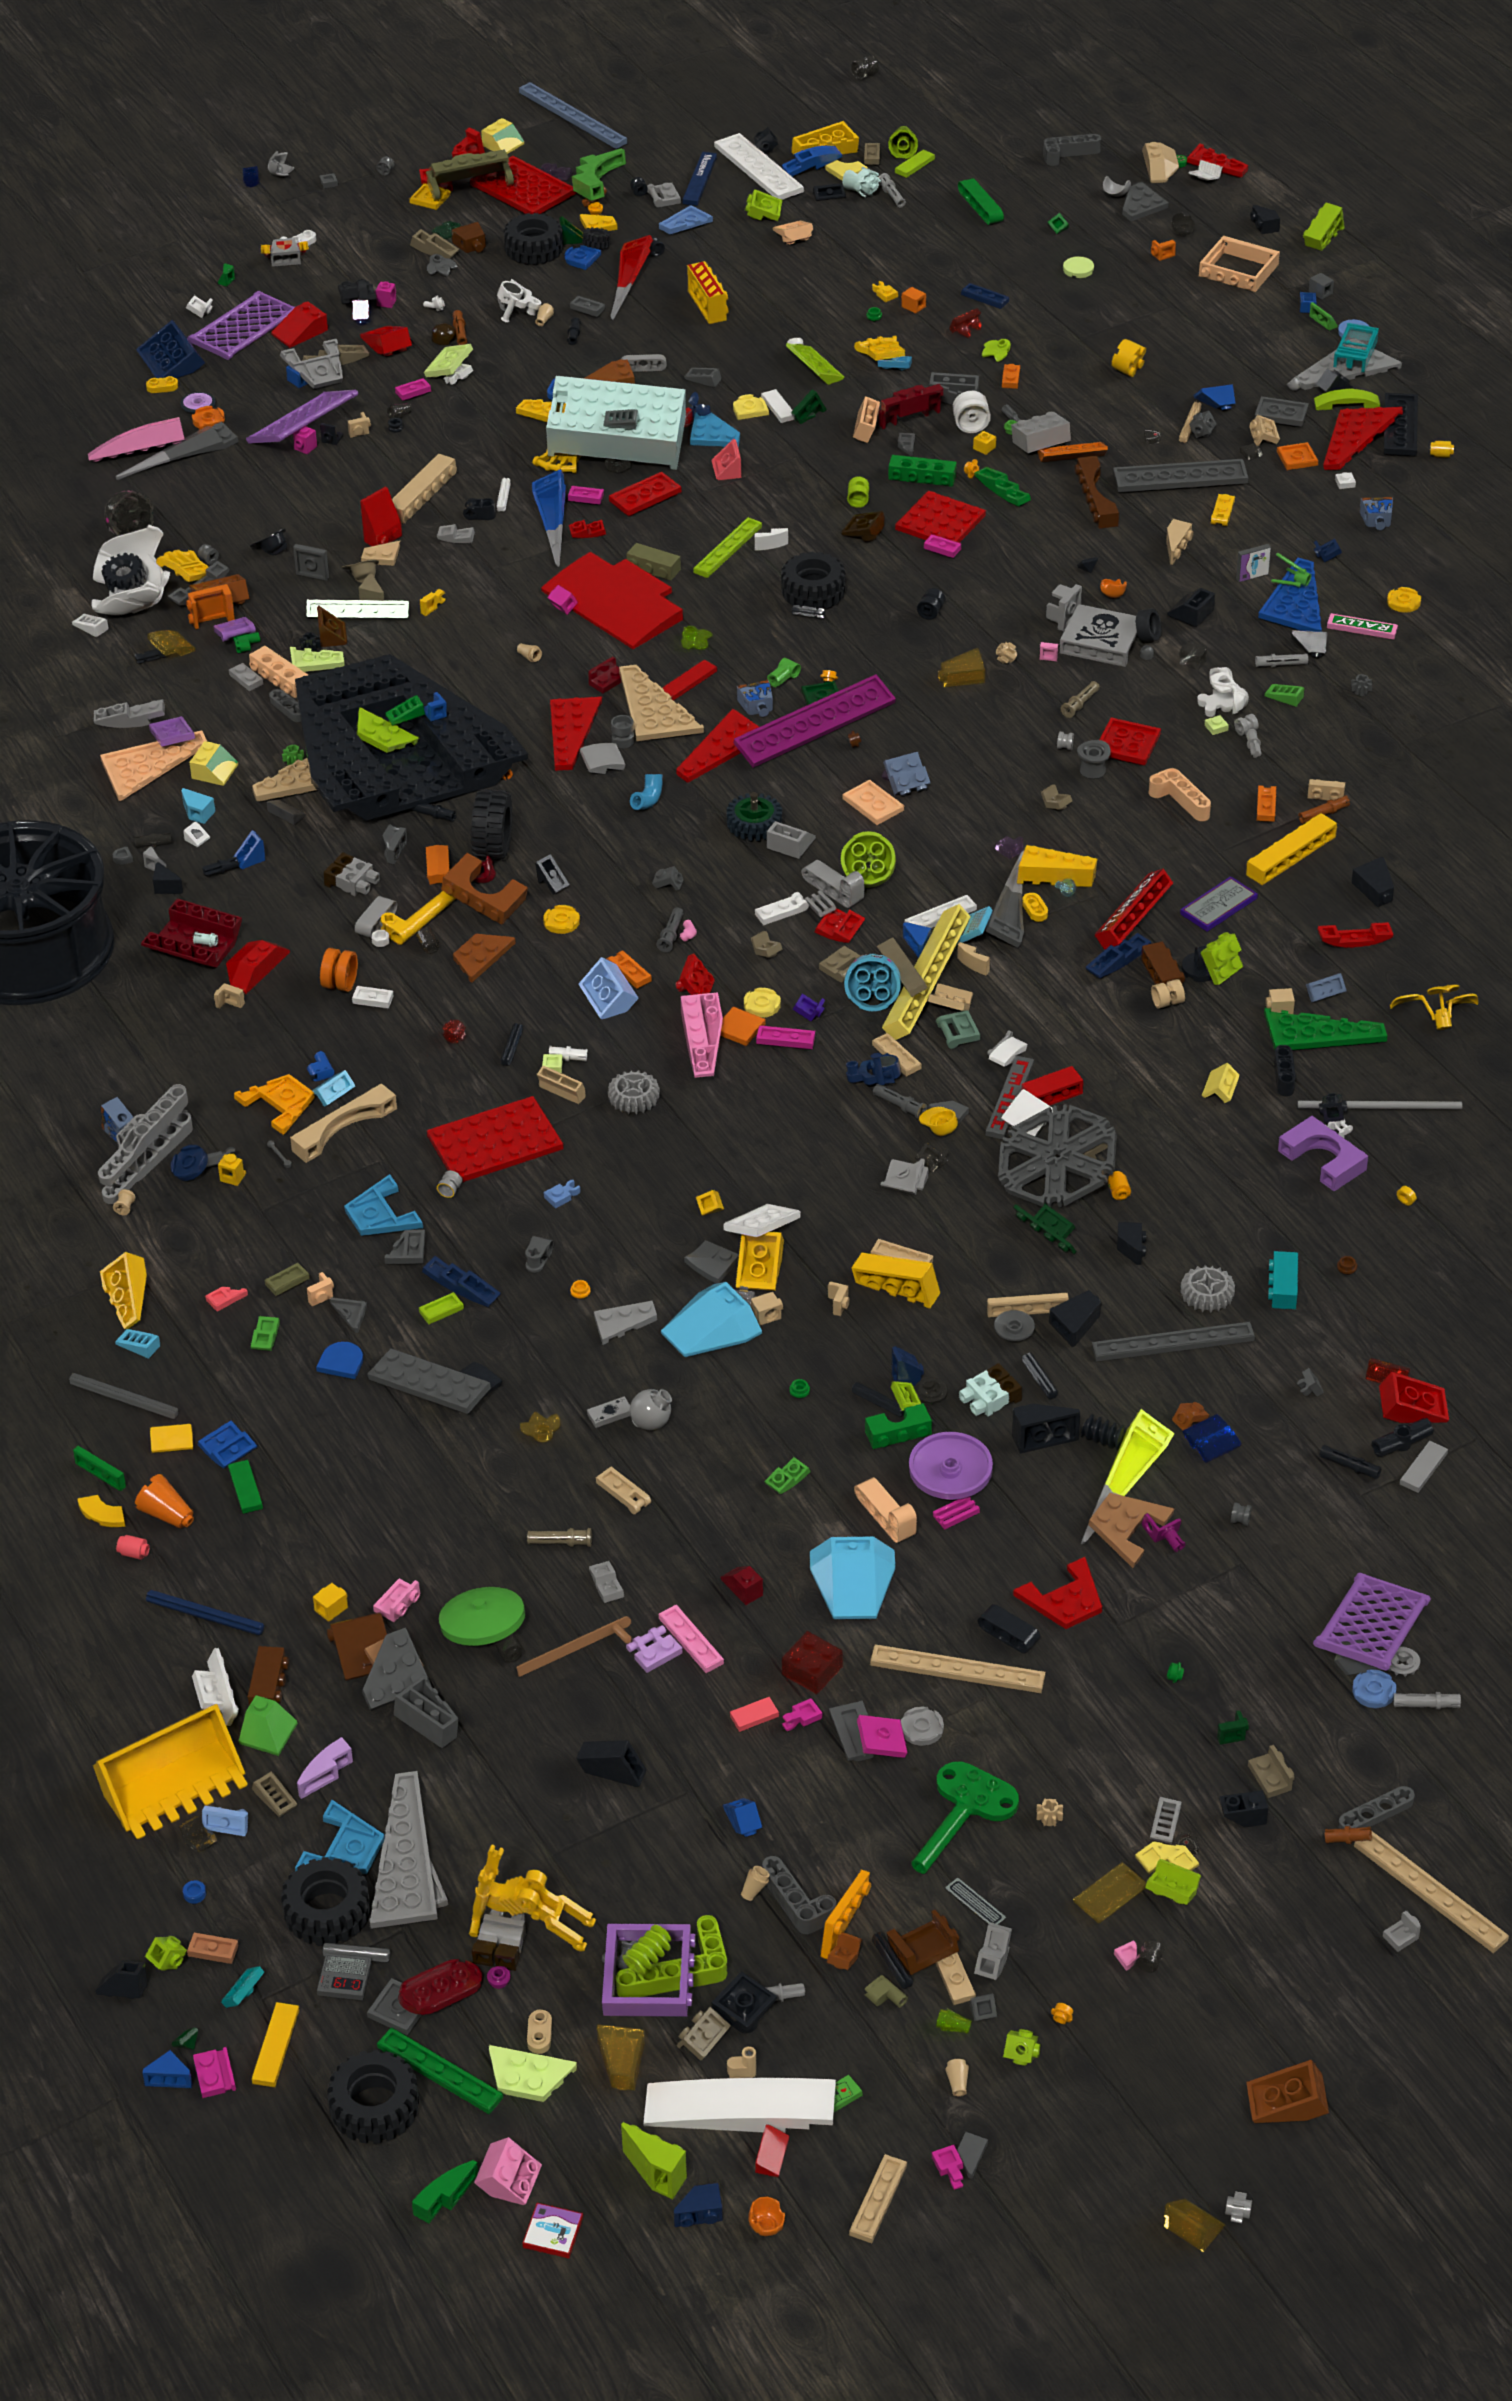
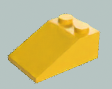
(760, 1261)

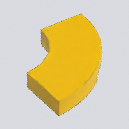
(98, 1511)

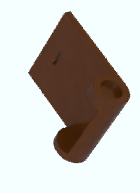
(351, 1640)

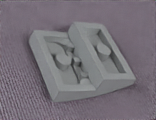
(602, 756)

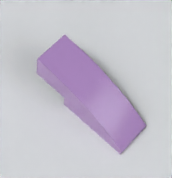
(324, 1767)

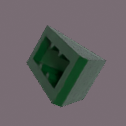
(570, 233)

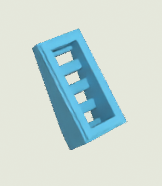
(147, 1346)

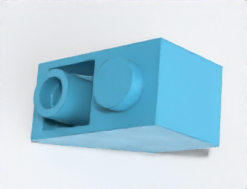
(198, 806)

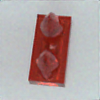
(962, 322)
(1379, 1370)

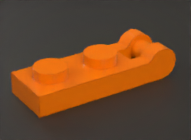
(1266, 803)
(631, 970)

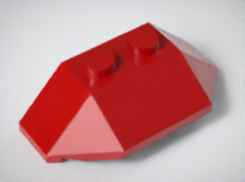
(254, 963)

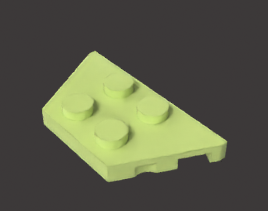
(528, 2073)

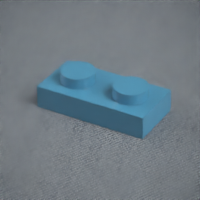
(899, 362)

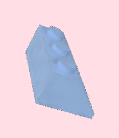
(608, 989)

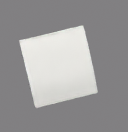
(1024, 1107)

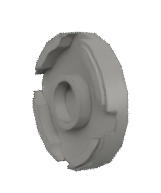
(922, 1726)

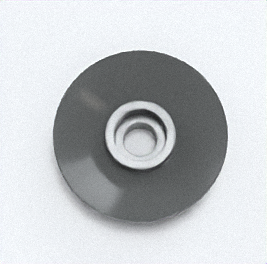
(1014, 1325)

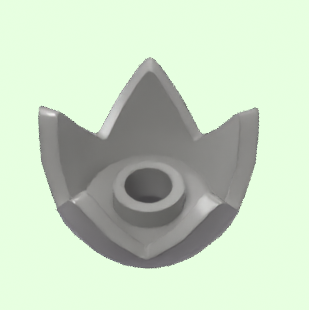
(277, 165)

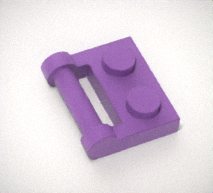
(234, 628)

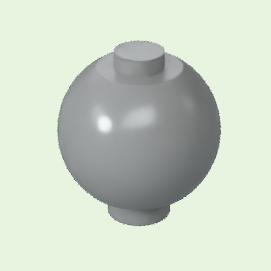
(651, 1409)

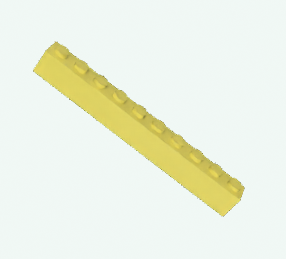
(929, 966)

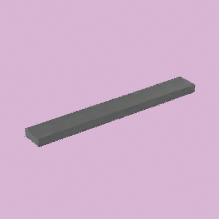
(1173, 1341)

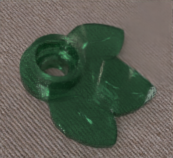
(445, 229)

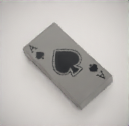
(609, 1412)

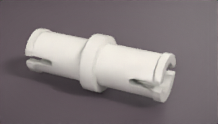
(570, 1053)

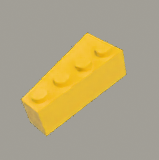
(833, 135)
(1053, 866)
(898, 1277)

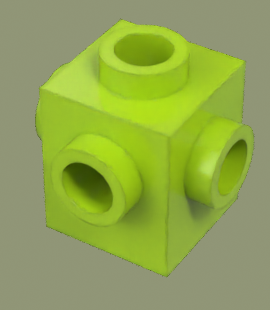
(166, 1953)
(1014, 2050)

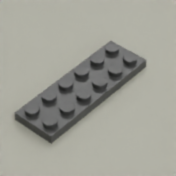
(429, 1381)

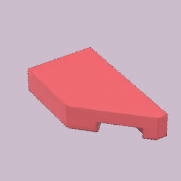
(224, 1297)

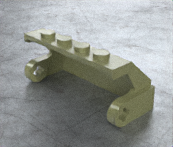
(468, 166)

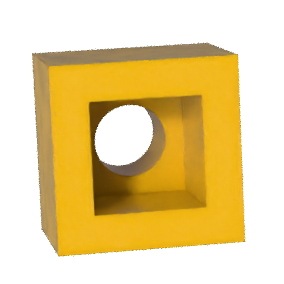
(984, 442)

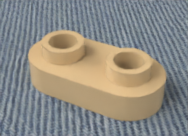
(539, 2029)

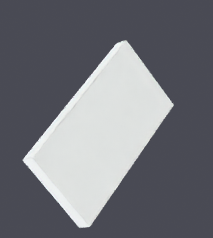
(762, 1220)

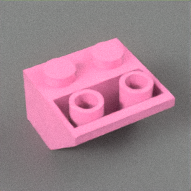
(508, 2172)

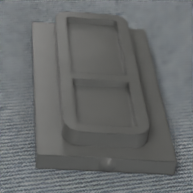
(846, 1725)

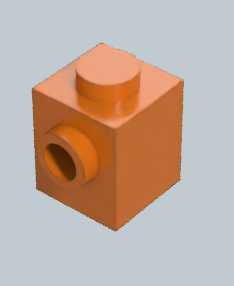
(913, 300)

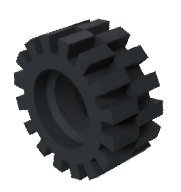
(596, 238)

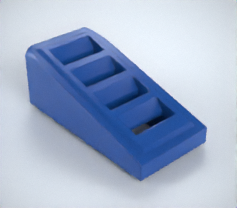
(1305, 301)

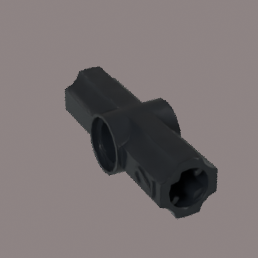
(1402, 1437)

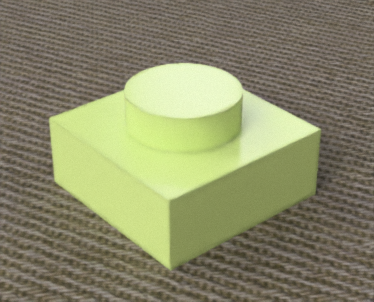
(1216, 725)
(553, 1061)

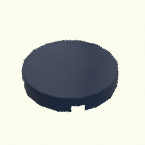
(189, 1162)

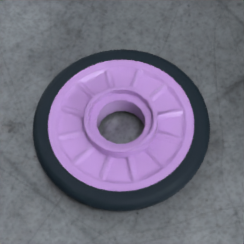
(190, 404)

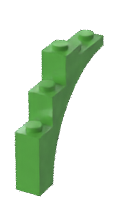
(592, 169)

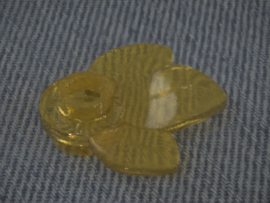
(540, 1427)

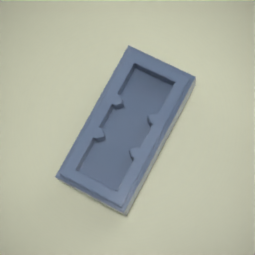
(1326, 987)

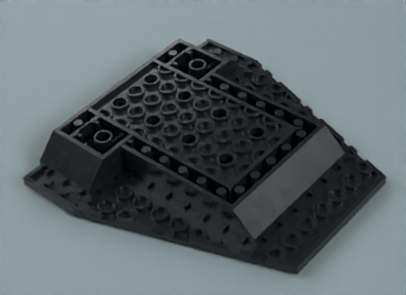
(460, 750)

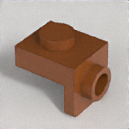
(1189, 1413)
(845, 1951)

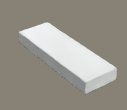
(778, 405)

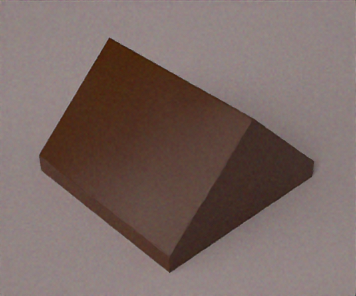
(331, 629)

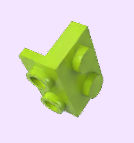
(1173, 1882)

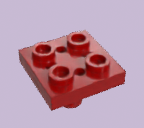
(695, 977)

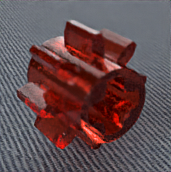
(454, 1031)

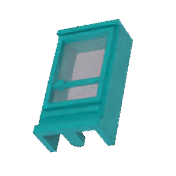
(1356, 344)

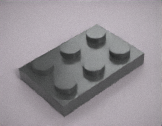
(1282, 411)

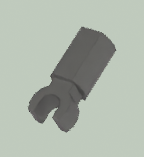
(215, 1157)

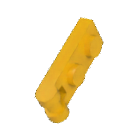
(1222, 509)

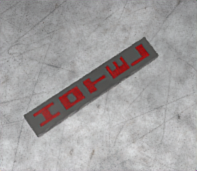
(1017, 1075)

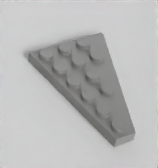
(1378, 363)

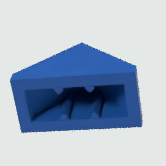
(250, 851)
(916, 936)
(167, 2072)

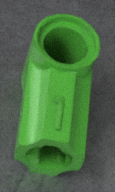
(785, 670)

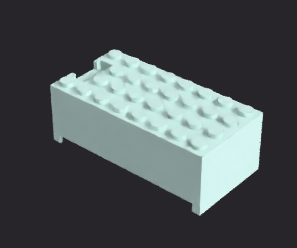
(582, 429)

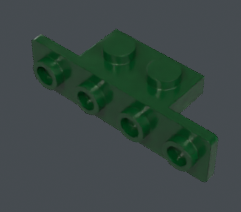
(1051, 1224)

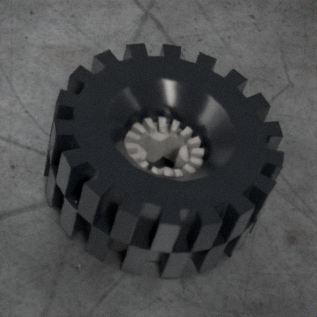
(117, 567)

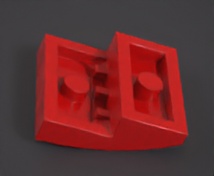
(839, 925)

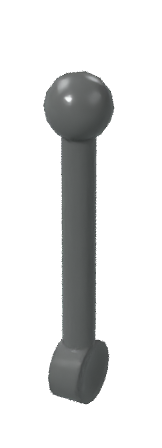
(287, 1163)

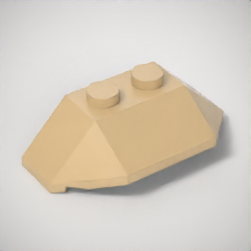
(1160, 161)

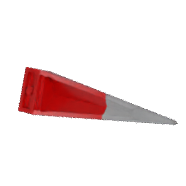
(631, 261)

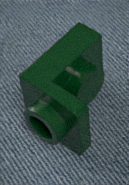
(1233, 1731)

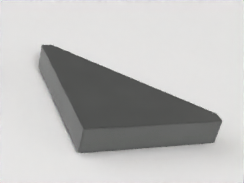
(351, 1311)

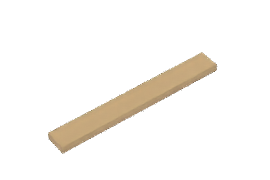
(958, 1668)
(1433, 1892)

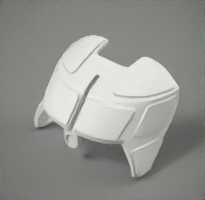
(140, 543)

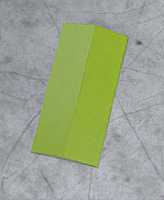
(816, 363)

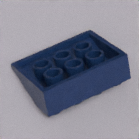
(170, 353)

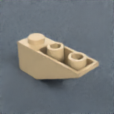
(1177, 538)

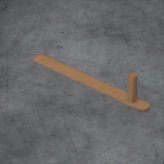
(614, 1627)

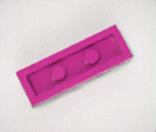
(785, 1037)

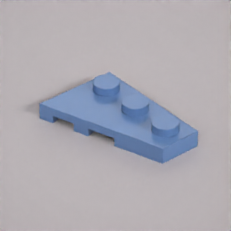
(685, 219)

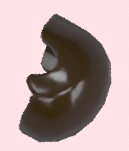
(443, 334)

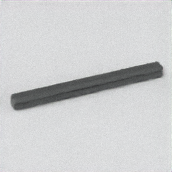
(123, 1395)

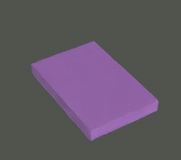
(171, 731)

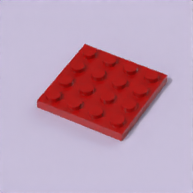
(940, 517)

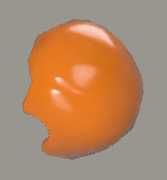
(1112, 588)
(766, 2216)

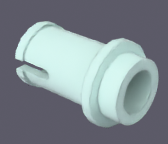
(206, 939)

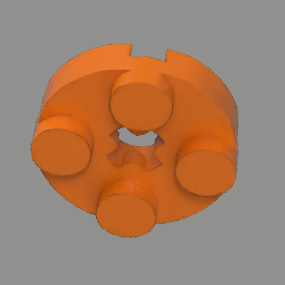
(207, 416)

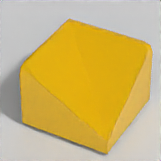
(709, 1202)

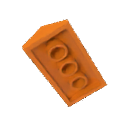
(1072, 451)

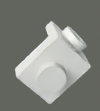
(199, 307)

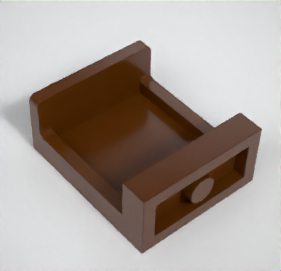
(925, 1944)

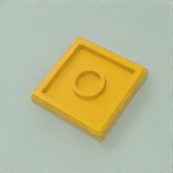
(424, 197)

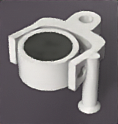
(511, 292)

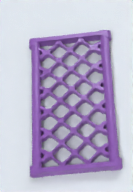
(233, 313)
(302, 416)
(1376, 1658)

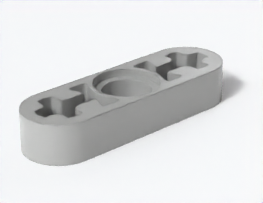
(654, 358)

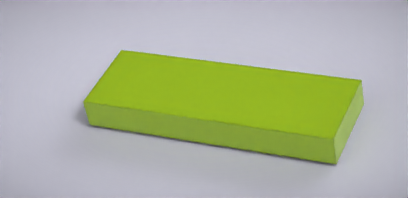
(914, 163)

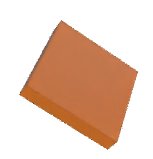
(1297, 456)
(741, 1026)

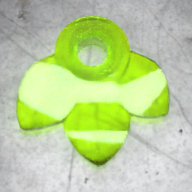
(695, 638)

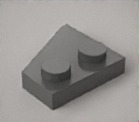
(408, 1248)

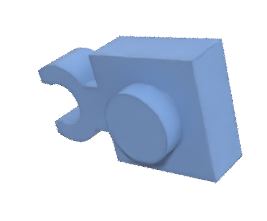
(560, 1195)

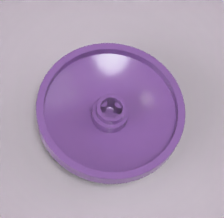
(950, 1465)

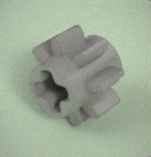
(1238, 2207)

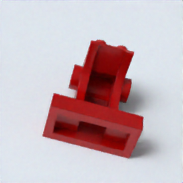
(468, 145)

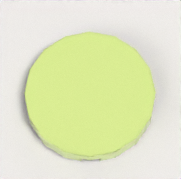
(1078, 266)

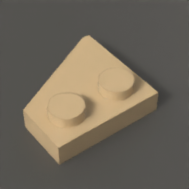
(384, 553)

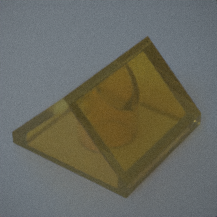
(1191, 2223)

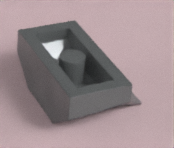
(395, 841)

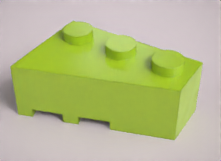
(1324, 226)

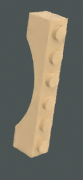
(372, 1104)

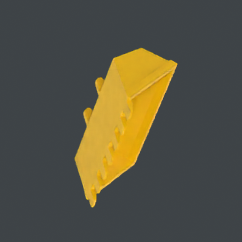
(170, 1771)

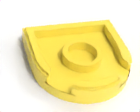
(749, 407)

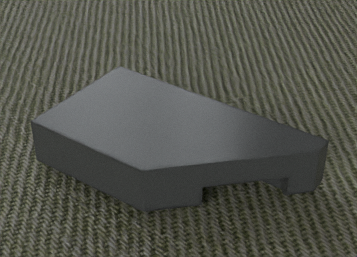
(959, 1109)
(971, 2151)

